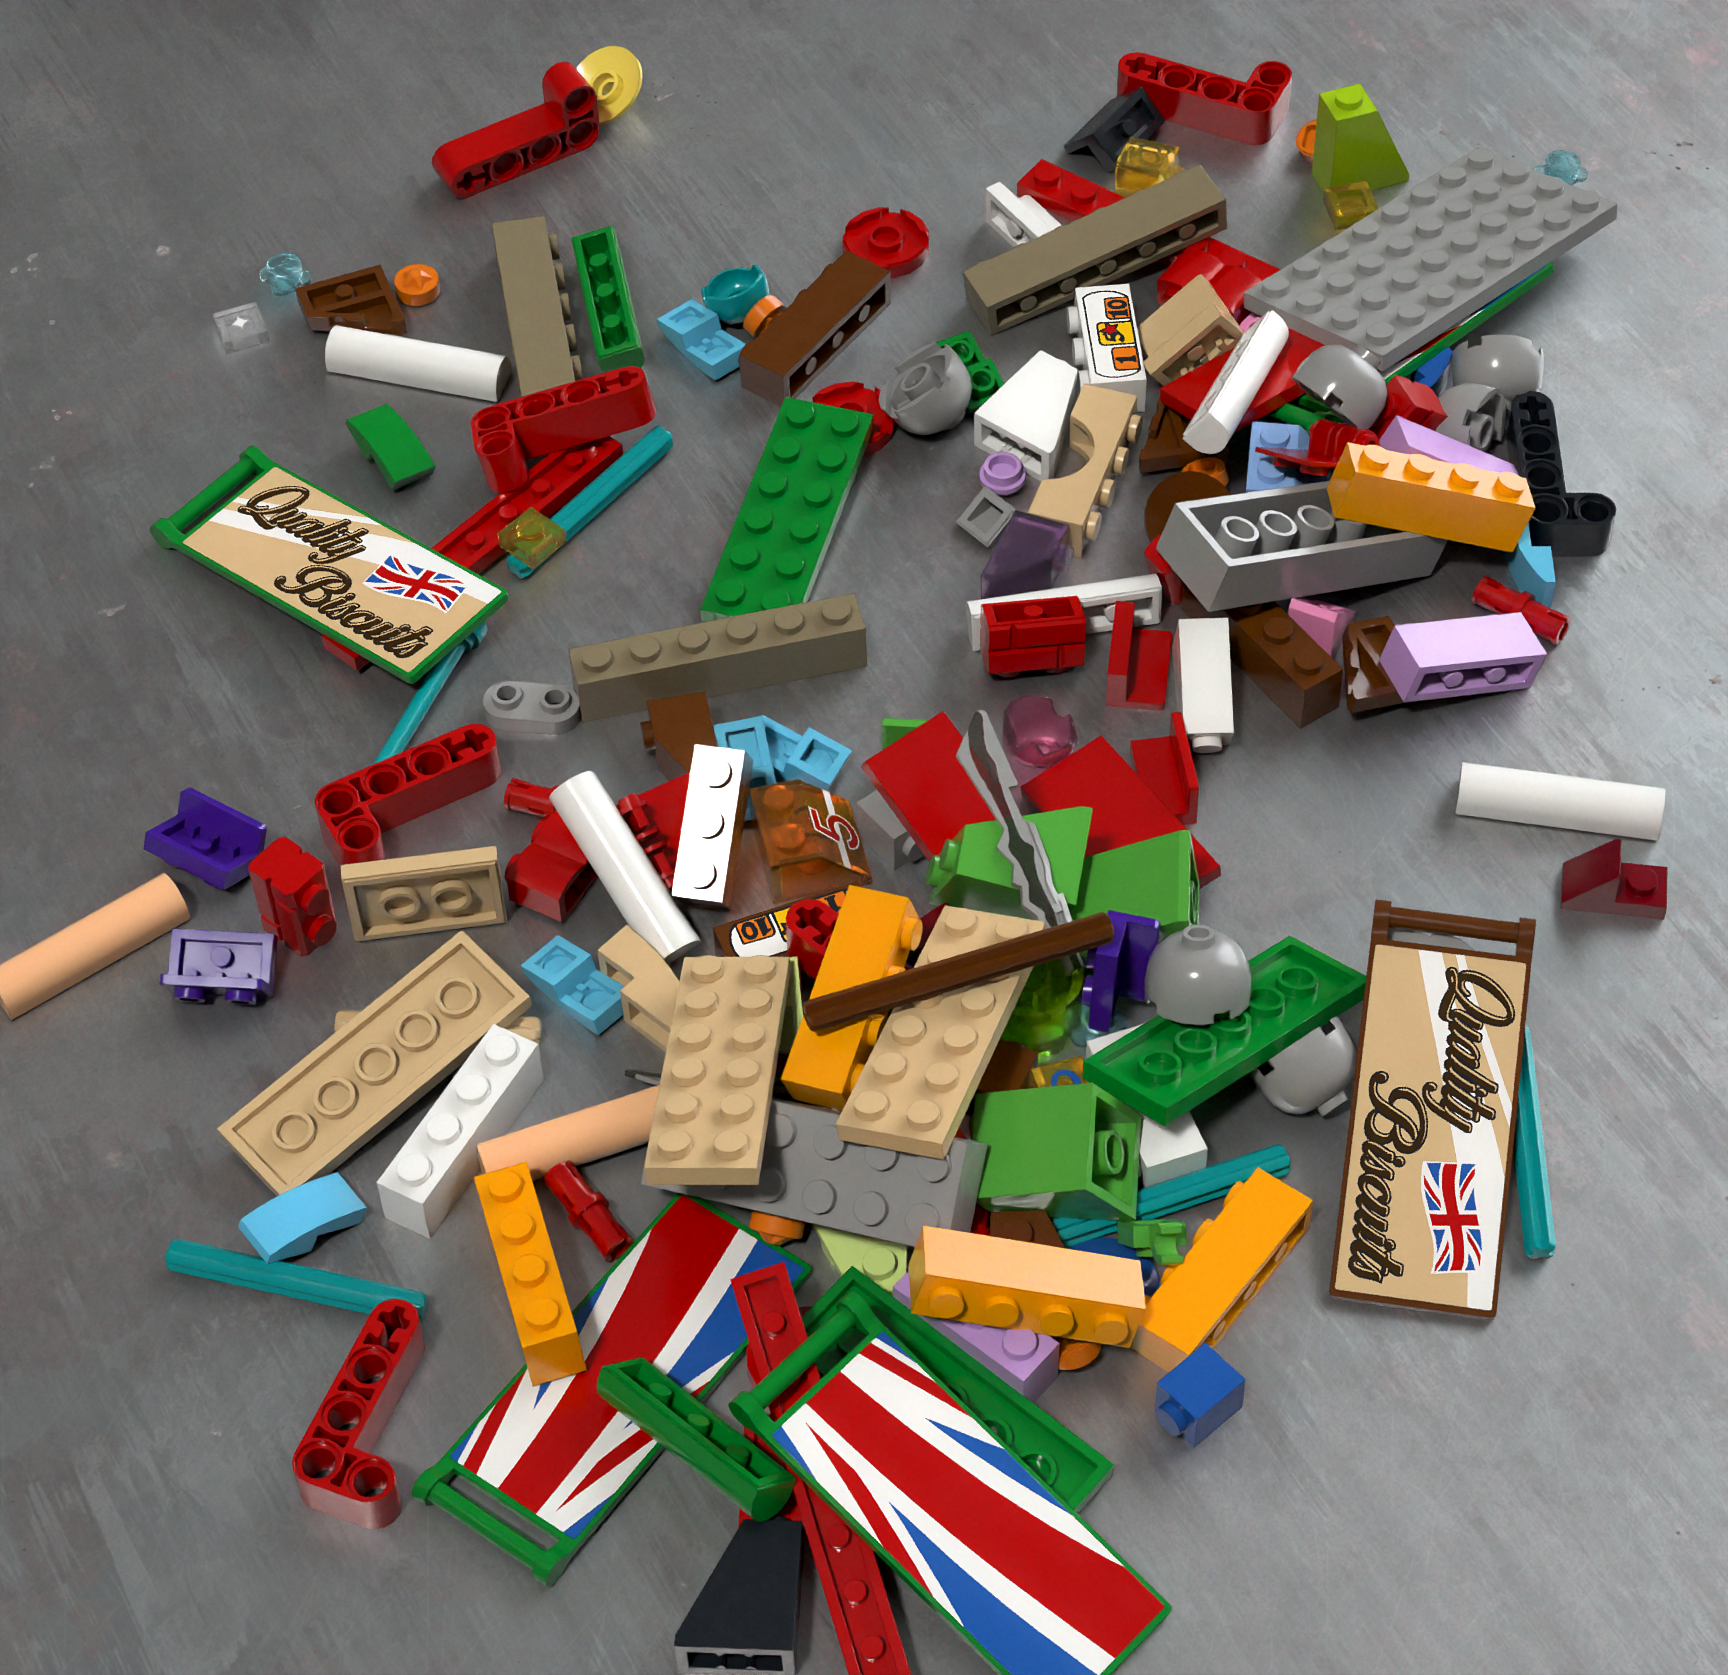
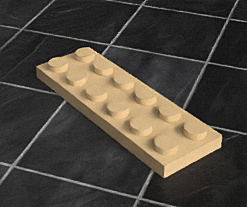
(936, 1047)
(374, 1066)
(718, 1072)

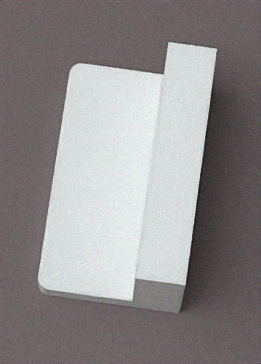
(1016, 218)

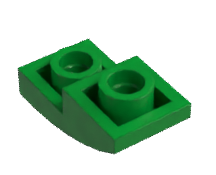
(982, 372)
(392, 445)

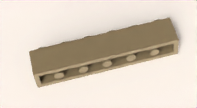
(1095, 249)
(534, 305)
(719, 656)

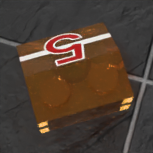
(806, 840)

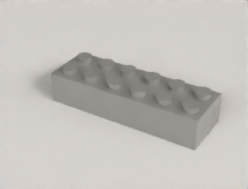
(1284, 547)
(852, 1184)

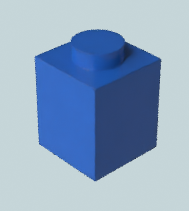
(1199, 1395)

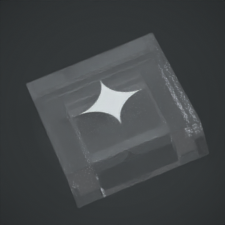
(241, 328)

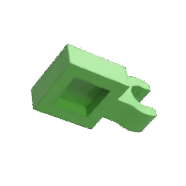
(1154, 1238)

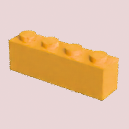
(1430, 497)
(866, 945)
(1222, 1269)
(530, 1274)
(1026, 1286)

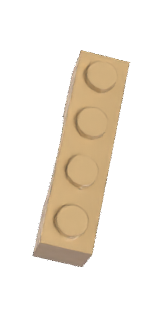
(1100, 432)

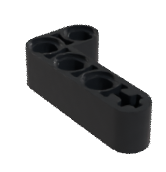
(1565, 521)

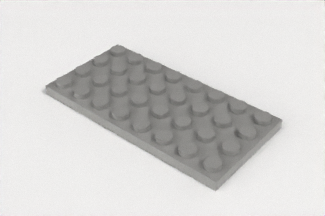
(1431, 256)

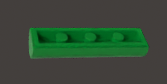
(608, 299)
(697, 1437)

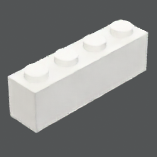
(473, 1108)

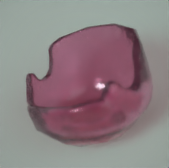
(1036, 733)

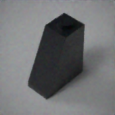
(748, 1606)

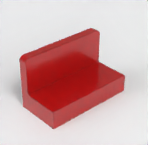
(1137, 663)
(1169, 770)

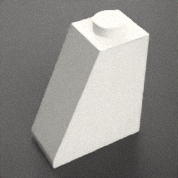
(1030, 415)
(1204, 682)

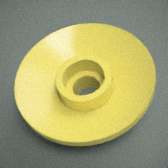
(615, 78)

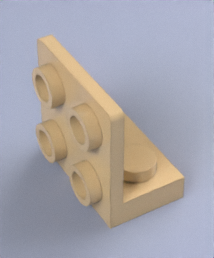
(1187, 332)

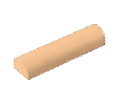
(90, 945)
(575, 1137)

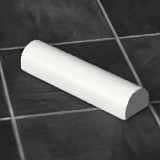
(417, 363)
(1237, 384)
(1095, 599)
(1560, 801)
(623, 866)

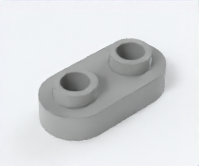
(529, 709)

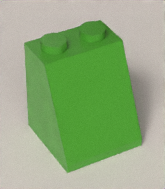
(978, 877)
(1144, 880)
(1058, 1152)

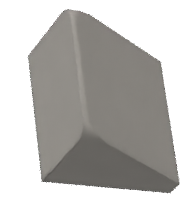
(986, 517)

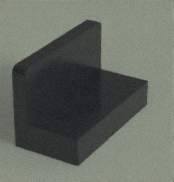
(1114, 124)

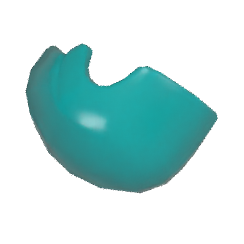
(735, 293)

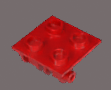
(1324, 449)
(657, 823)

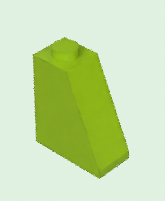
(1354, 142)

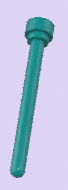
(426, 695)

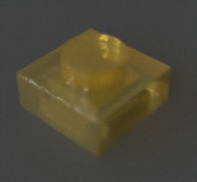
(1349, 204)
(531, 537)

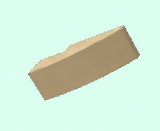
(648, 984)

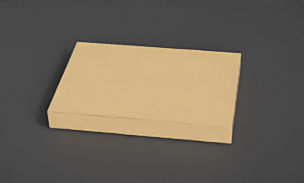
(424, 893)

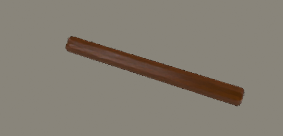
(958, 971)

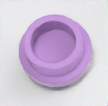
(1002, 473)

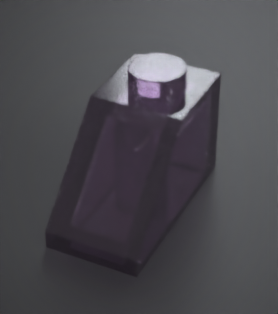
(1027, 557)

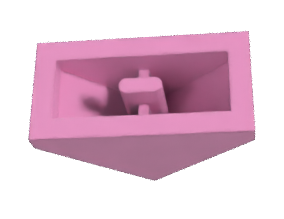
(1321, 621)

